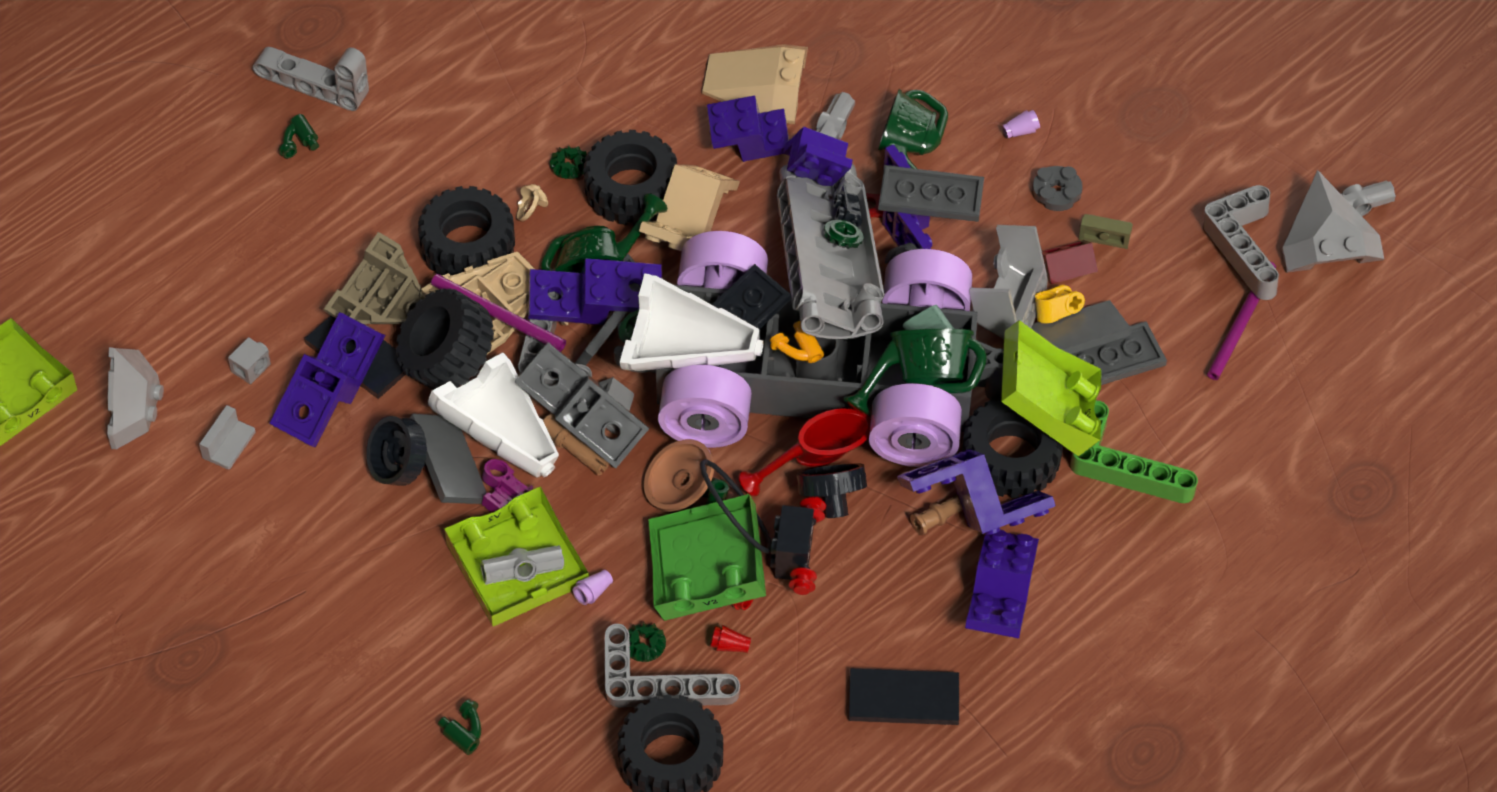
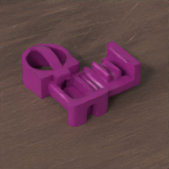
(505, 487)

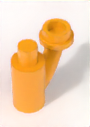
(809, 345)

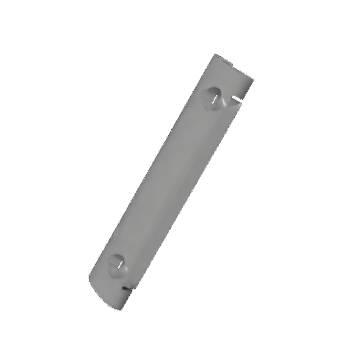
(821, 275)

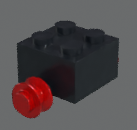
(793, 543)

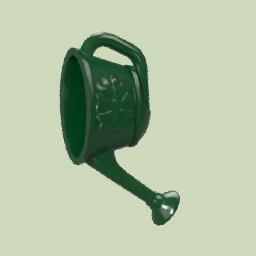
(912, 125)
(597, 242)
(926, 359)

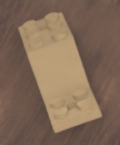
(691, 203)

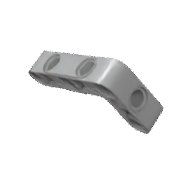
(342, 87)

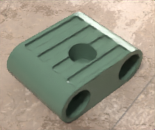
(928, 319)

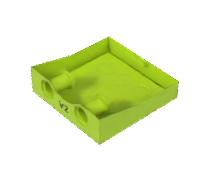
(29, 380)
(1051, 388)
(525, 524)

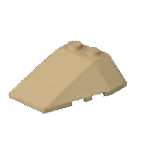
(766, 72)
(501, 282)

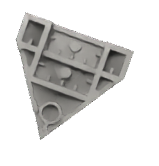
(1329, 231)
(131, 396)

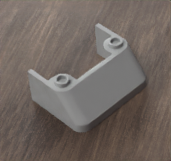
(1019, 280)

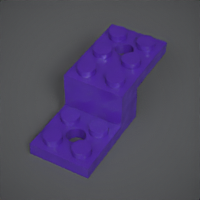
(904, 227)
(588, 294)
(327, 379)
(1002, 584)

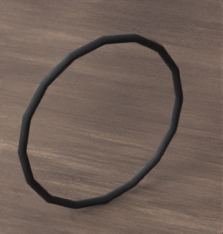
(727, 512)

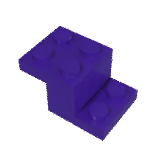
(742, 124)
(817, 156)

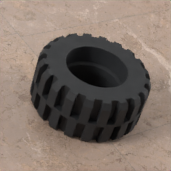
(621, 153)
(461, 209)
(444, 339)
(1010, 474)
(664, 718)

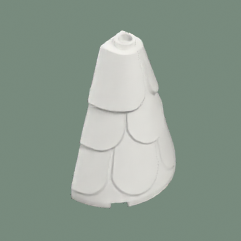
(685, 331)
(499, 416)

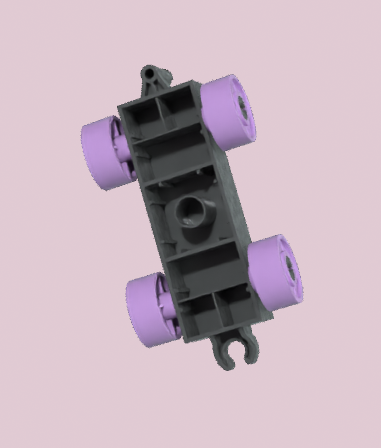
(907, 420)

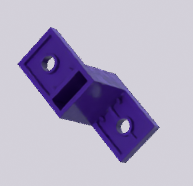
(977, 492)

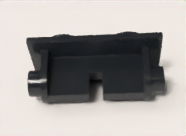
(847, 207)

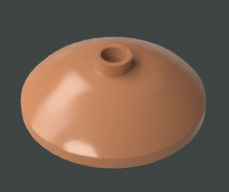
(676, 476)

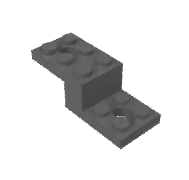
(581, 405)

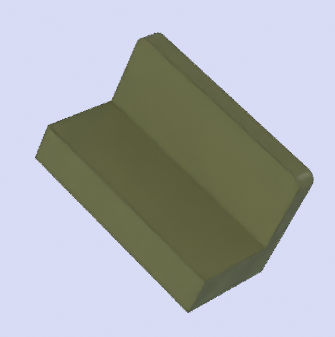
(1105, 231)

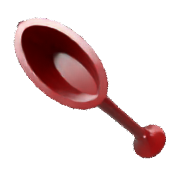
(819, 443)

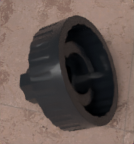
(398, 441)
(832, 484)

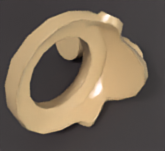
(530, 194)

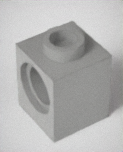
(249, 360)

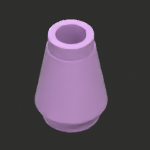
(1022, 124)
(592, 587)

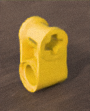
(1057, 303)

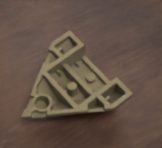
(380, 288)

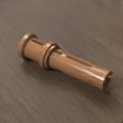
(566, 439)
(935, 515)

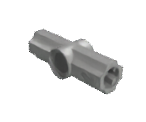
(835, 119)
(1370, 196)
(508, 568)

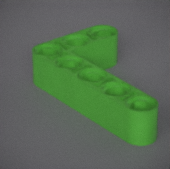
(1124, 463)

